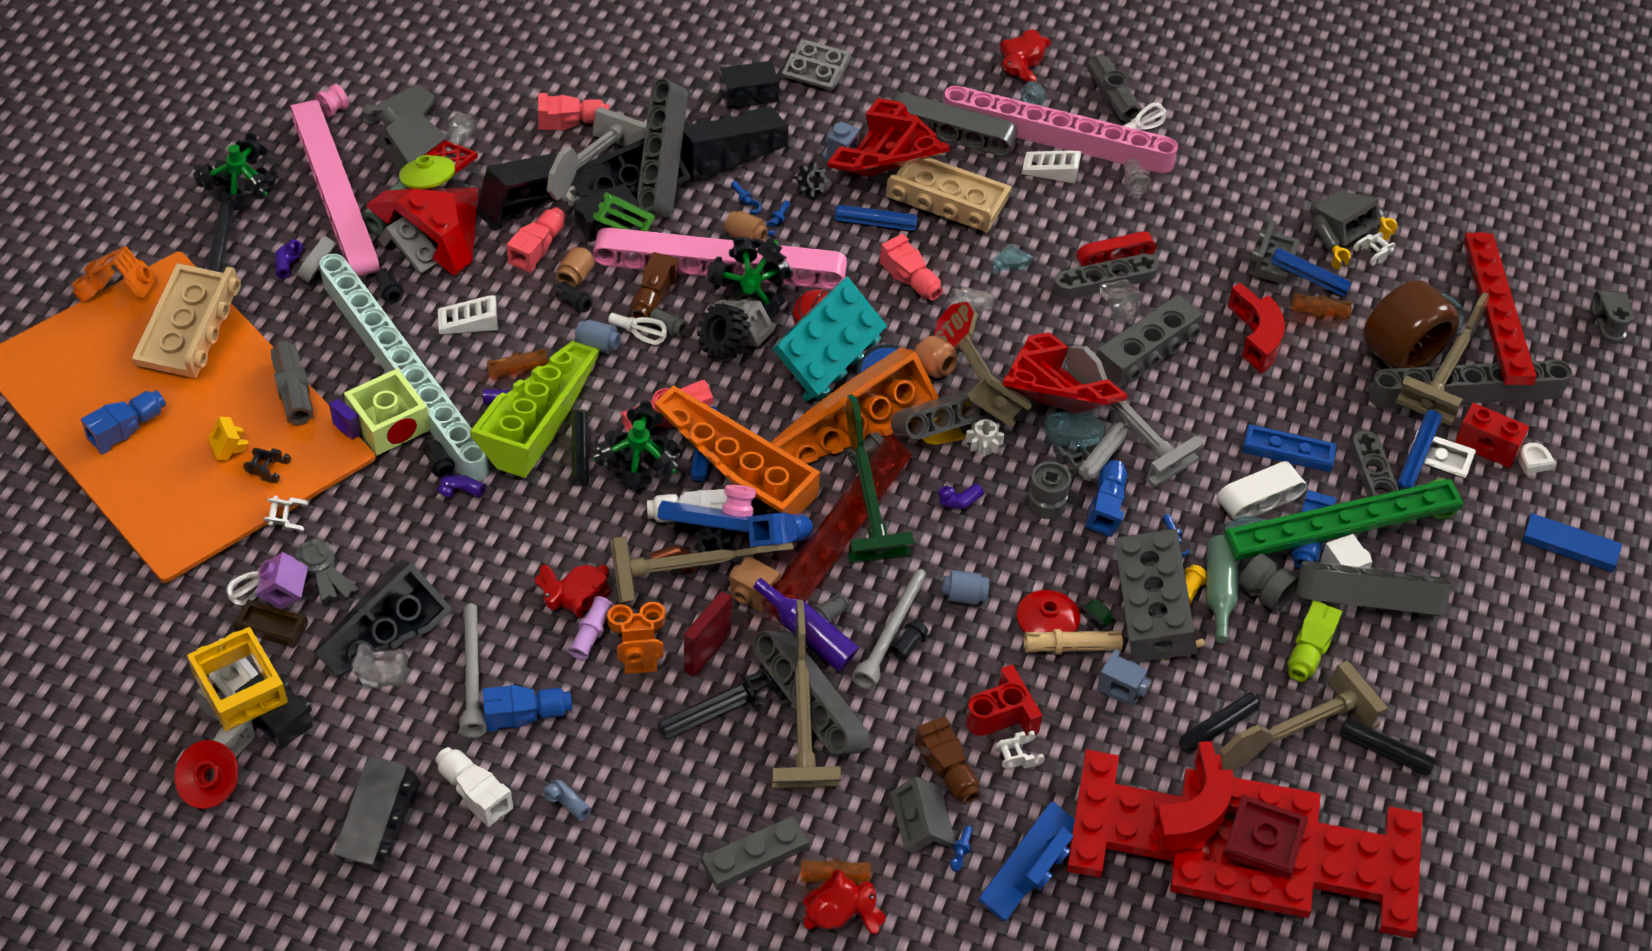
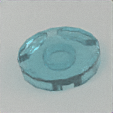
(1074, 427)

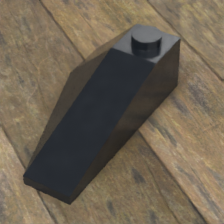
(615, 169)
(385, 617)

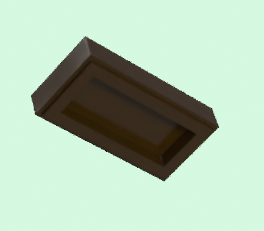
(271, 623)

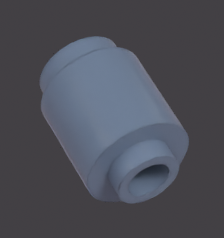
(598, 335)
(965, 587)

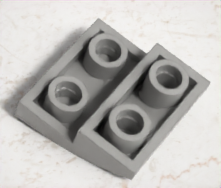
(817, 64)

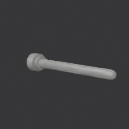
(868, 672)
(472, 721)

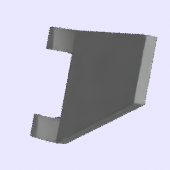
(411, 98)

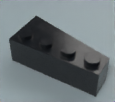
(731, 141)

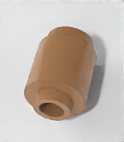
(745, 225)
(575, 266)

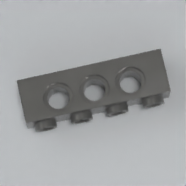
(1150, 340)

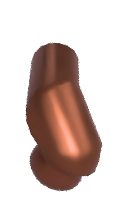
(674, 550)

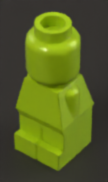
(1313, 640)

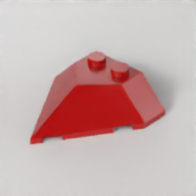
(892, 142)
(442, 214)
(1040, 377)

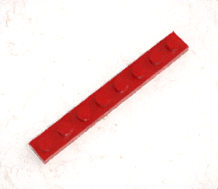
(1500, 311)

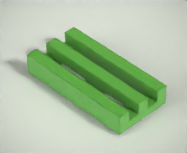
(605, 207)

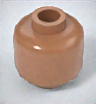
(937, 356)

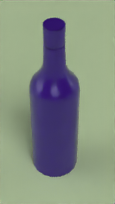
(819, 633)

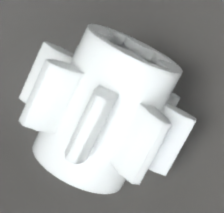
(984, 437)

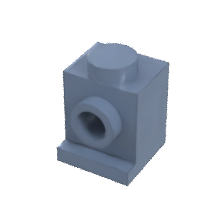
(841, 135)
(1123, 679)

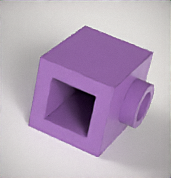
(281, 580)

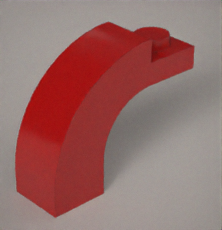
(1193, 822)

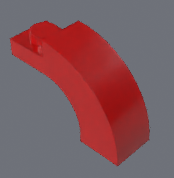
(1266, 323)

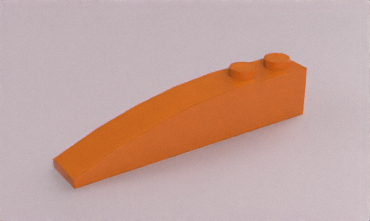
(881, 391)
(741, 454)

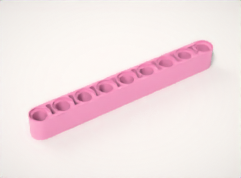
(1070, 130)
(334, 188)
(695, 255)

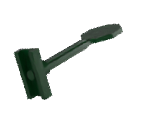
(878, 544)

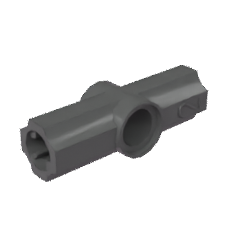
(1114, 87)
(291, 383)

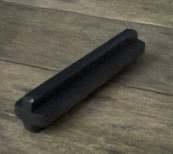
(580, 447)
(703, 711)
(1219, 722)
(1388, 746)

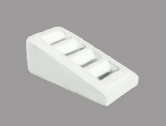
(1061, 165)
(482, 313)

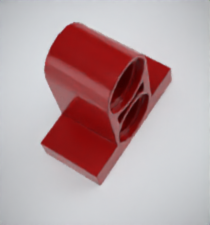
(998, 711)

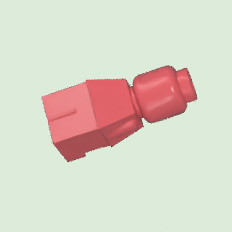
(565, 111)
(534, 239)
(909, 267)

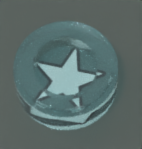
(1033, 93)

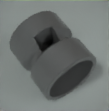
(1049, 490)
(1271, 585)

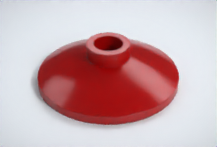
(1034, 617)
(193, 774)

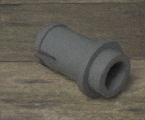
(675, 324)
(870, 444)
(832, 607)

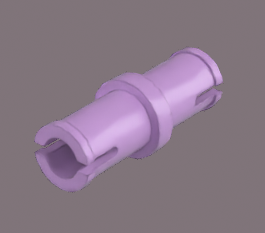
(590, 628)

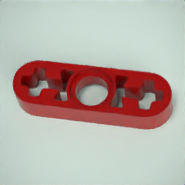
(1101, 251)

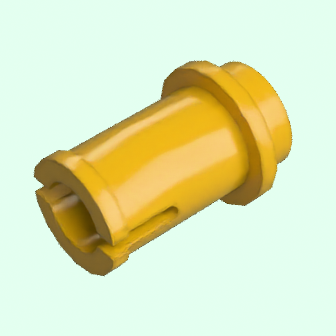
(1195, 577)

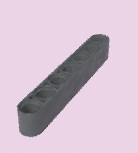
(1475, 383)

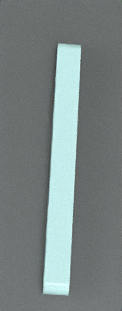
(394, 352)

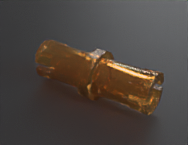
(1321, 306)
(517, 363)
(822, 870)

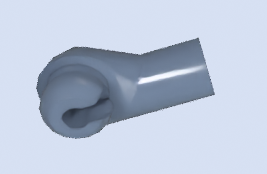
(560, 792)

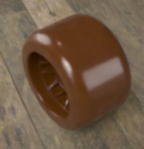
(1410, 325)

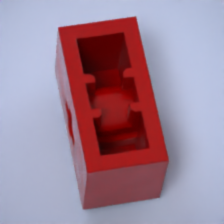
(1492, 435)

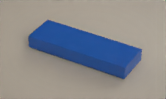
(1289, 447)
(701, 516)
(1572, 542)

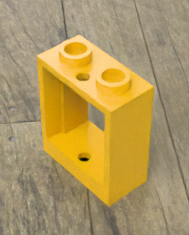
(250, 701)

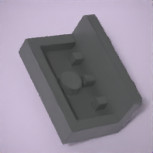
(1262, 256)

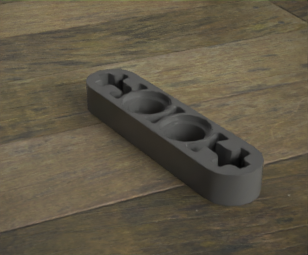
(1074, 283)
(1377, 457)

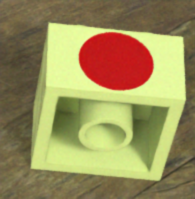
(388, 411)

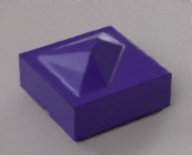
(345, 419)

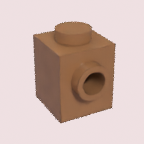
(745, 576)

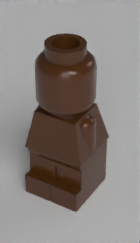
(657, 277)
(946, 758)

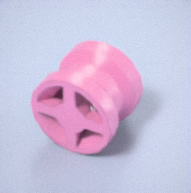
(332, 100)
(738, 500)

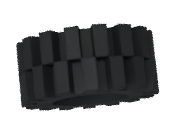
(735, 331)

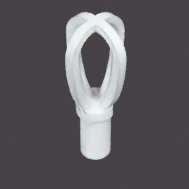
(1137, 122)
(631, 325)
(233, 595)

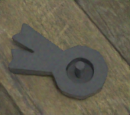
(320, 560)

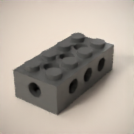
(1162, 629)

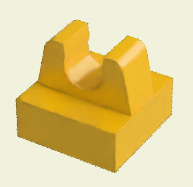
(226, 439)

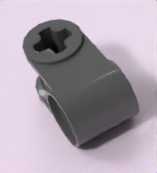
(1612, 314)

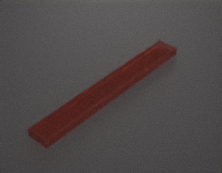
(839, 525)

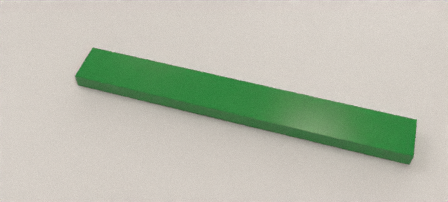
(1343, 519)

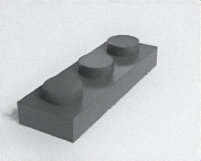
(754, 853)

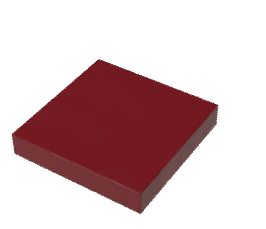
(707, 633)
(1265, 836)

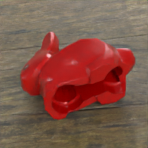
(1023, 53)
(575, 590)
(838, 901)

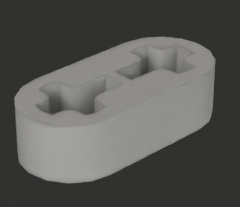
(311, 264)

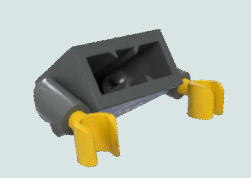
(1346, 218)

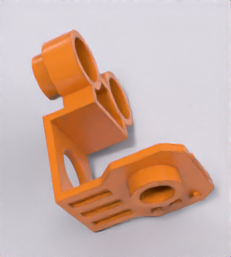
(136, 275)
(638, 647)

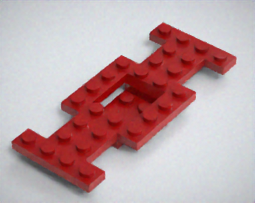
(1328, 858)

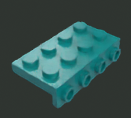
(830, 339)

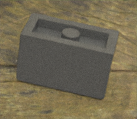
(921, 814)

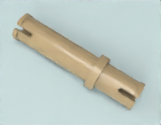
(1072, 641)

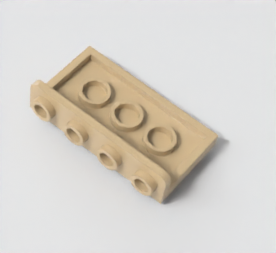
(949, 192)
(187, 320)

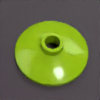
(427, 172)

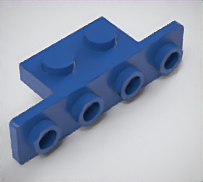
(1030, 862)

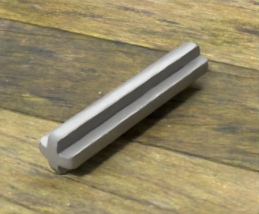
(1103, 451)

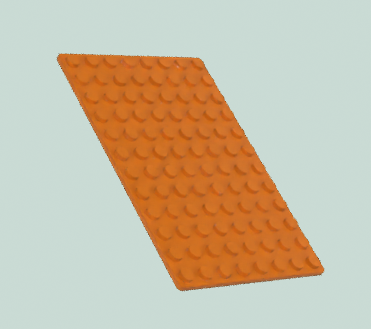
(164, 479)

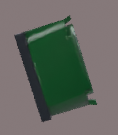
(1096, 613)

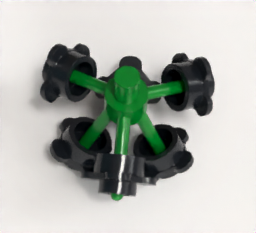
(229, 171)
(749, 282)
(621, 444)

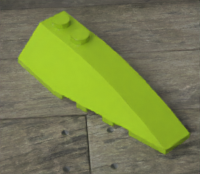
(527, 418)

